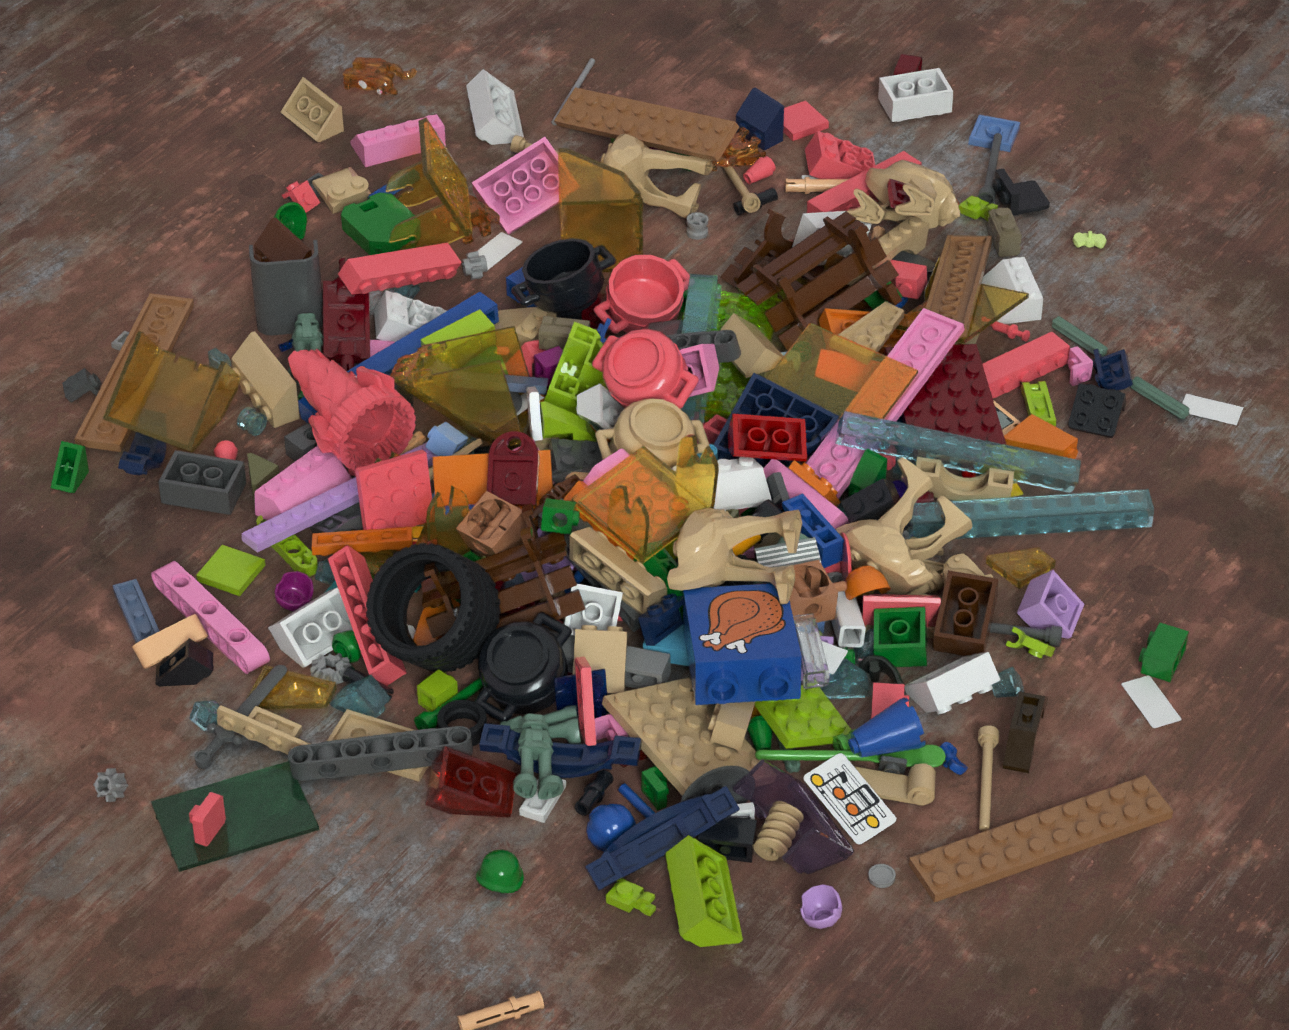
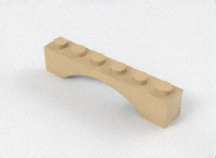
(907, 236)

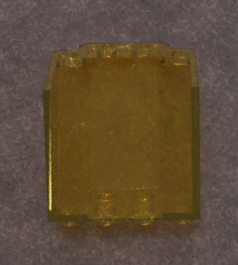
(468, 381)

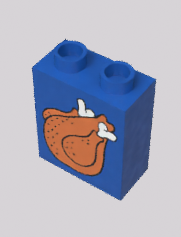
(741, 645)

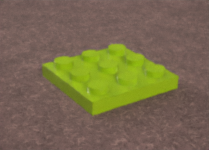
(804, 720)

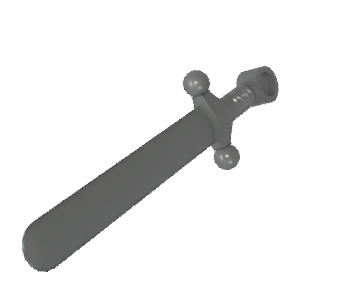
(203, 757)

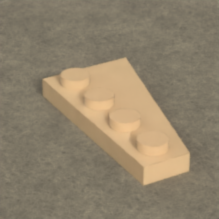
(875, 327)

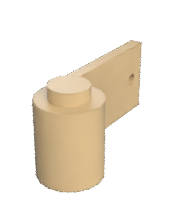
(914, 789)

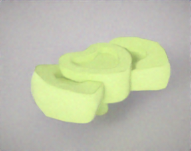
(1089, 240)

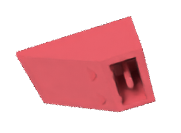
(835, 158)

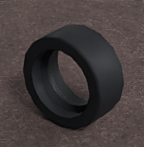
(464, 709)

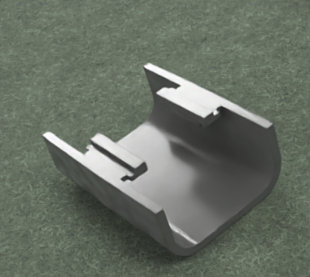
(285, 291)

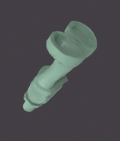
(306, 335)
(561, 724)
(536, 745)

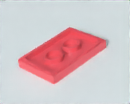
(585, 701)

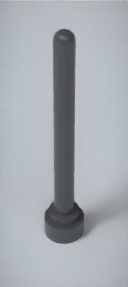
(987, 193)
(1050, 635)

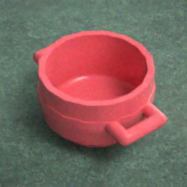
(643, 292)
(644, 367)

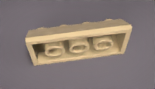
(266, 381)
(615, 569)

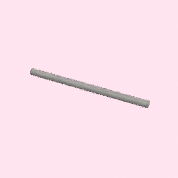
(578, 83)

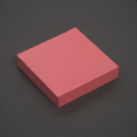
(803, 120)

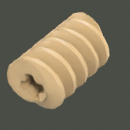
(778, 831)

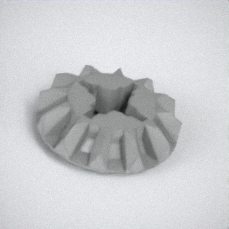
(320, 671)

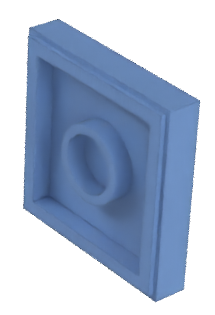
(988, 126)

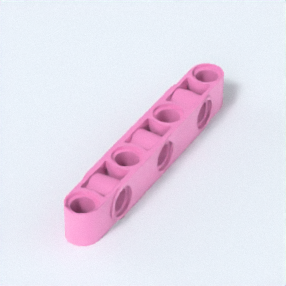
(220, 625)

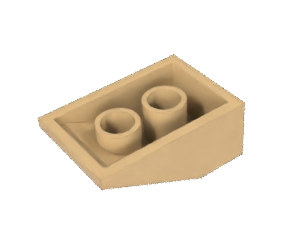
(526, 322)

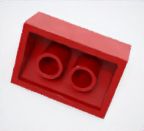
(767, 437)

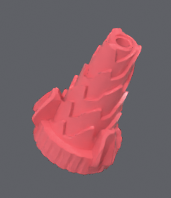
(355, 414)

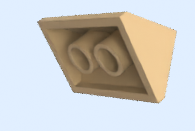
(314, 111)
(756, 350)

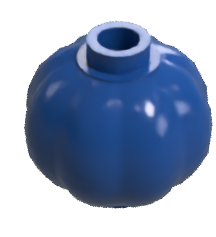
(608, 824)

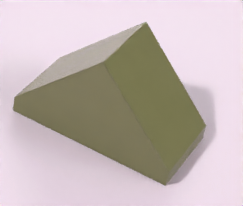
(260, 471)

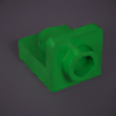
(655, 787)

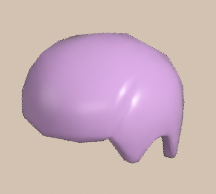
(821, 906)

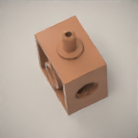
(492, 526)
(814, 592)

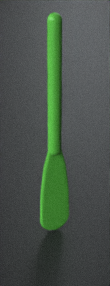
(930, 755)

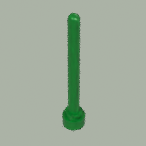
(429, 719)

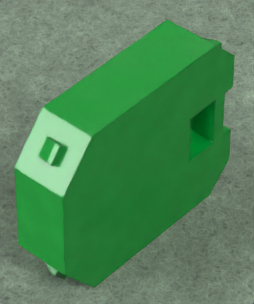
(373, 221)

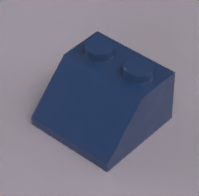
(762, 118)

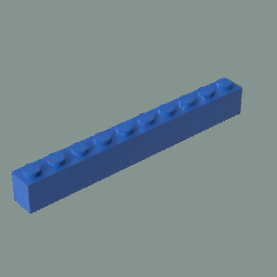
(387, 358)

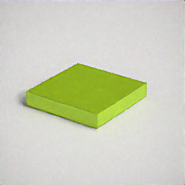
(230, 570)

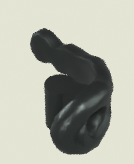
(875, 664)

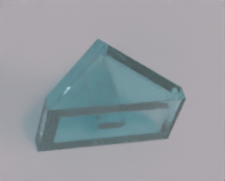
(848, 682)

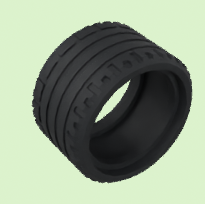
(390, 599)

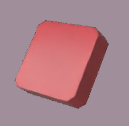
(207, 818)

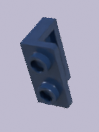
(1112, 370)
(661, 619)

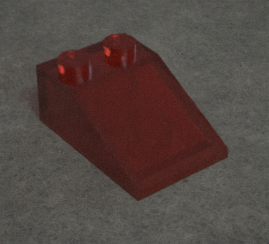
(469, 786)

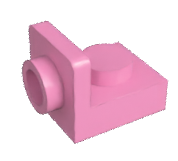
(1080, 366)
(608, 728)

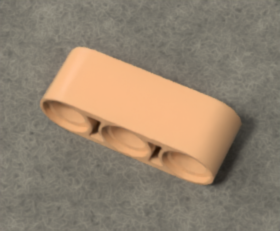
(163, 643)

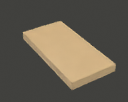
(359, 725)

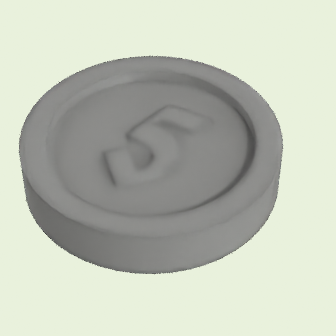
(881, 875)

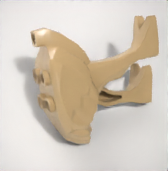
(637, 159)
(928, 190)
(881, 541)
(708, 556)

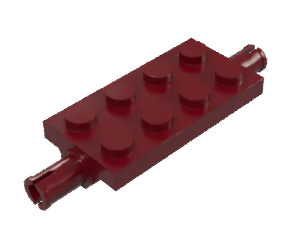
(345, 323)

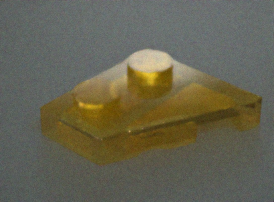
(1021, 565)

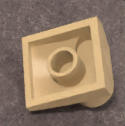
(342, 189)

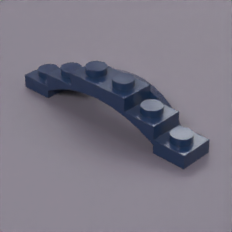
(143, 455)
(567, 759)
(658, 834)

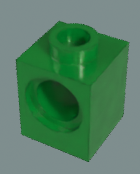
(552, 523)

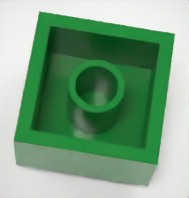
(901, 635)

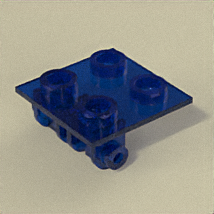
(567, 692)

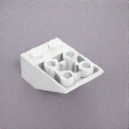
(400, 316)

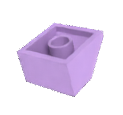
(1050, 603)

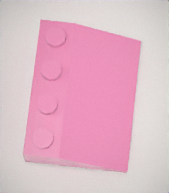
(521, 186)

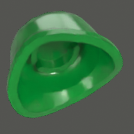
(293, 217)
(500, 872)

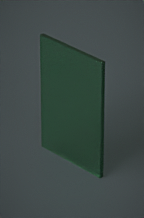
(258, 811)

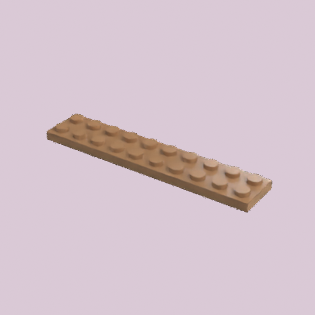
(650, 123)
(959, 278)
(162, 322)
(1039, 838)

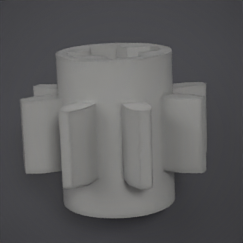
(474, 265)
(110, 784)

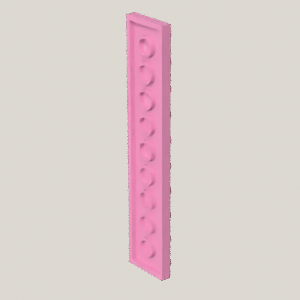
(921, 348)

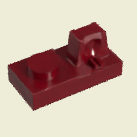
(896, 193)

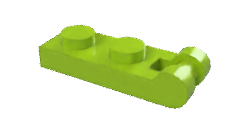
(1038, 401)

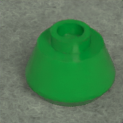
(347, 645)

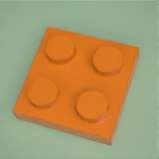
(819, 484)

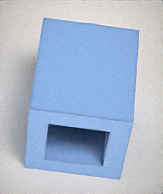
(445, 440)

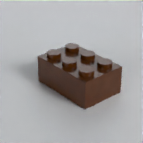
(965, 614)

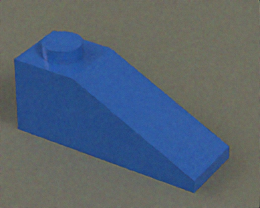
(815, 525)

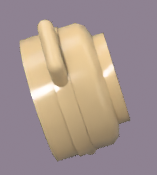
(651, 424)

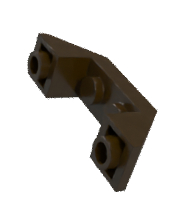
(1023, 731)

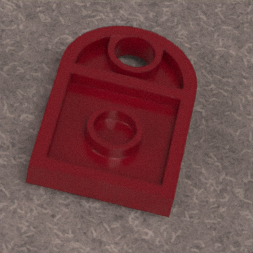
(514, 473)

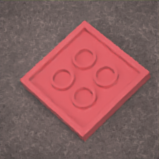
(394, 491)

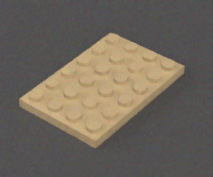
(675, 731)

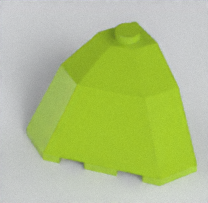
(575, 368)
(564, 424)

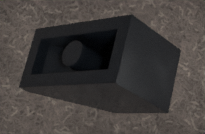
(185, 665)
(732, 838)

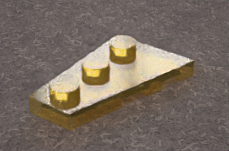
(296, 691)

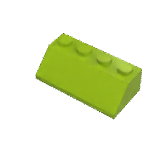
(703, 894)

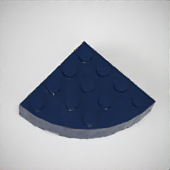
(770, 399)

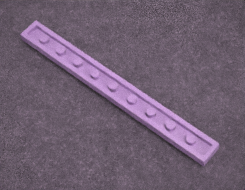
(309, 512)

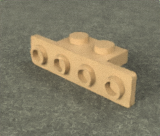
(262, 727)

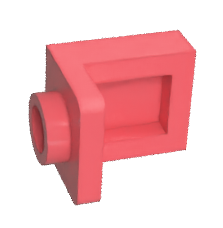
(302, 194)

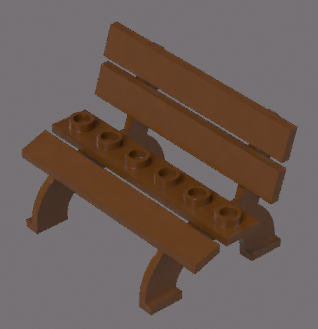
(775, 245)
(808, 254)
(504, 567)

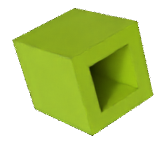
(436, 690)

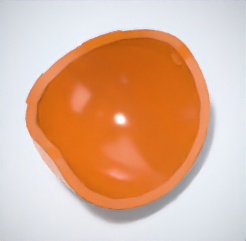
(865, 580)

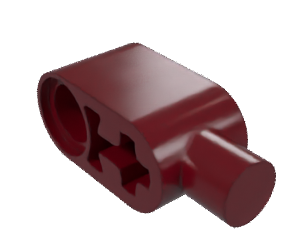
(908, 64)

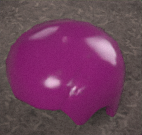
(294, 590)

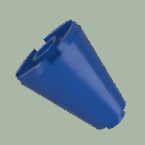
(888, 732)

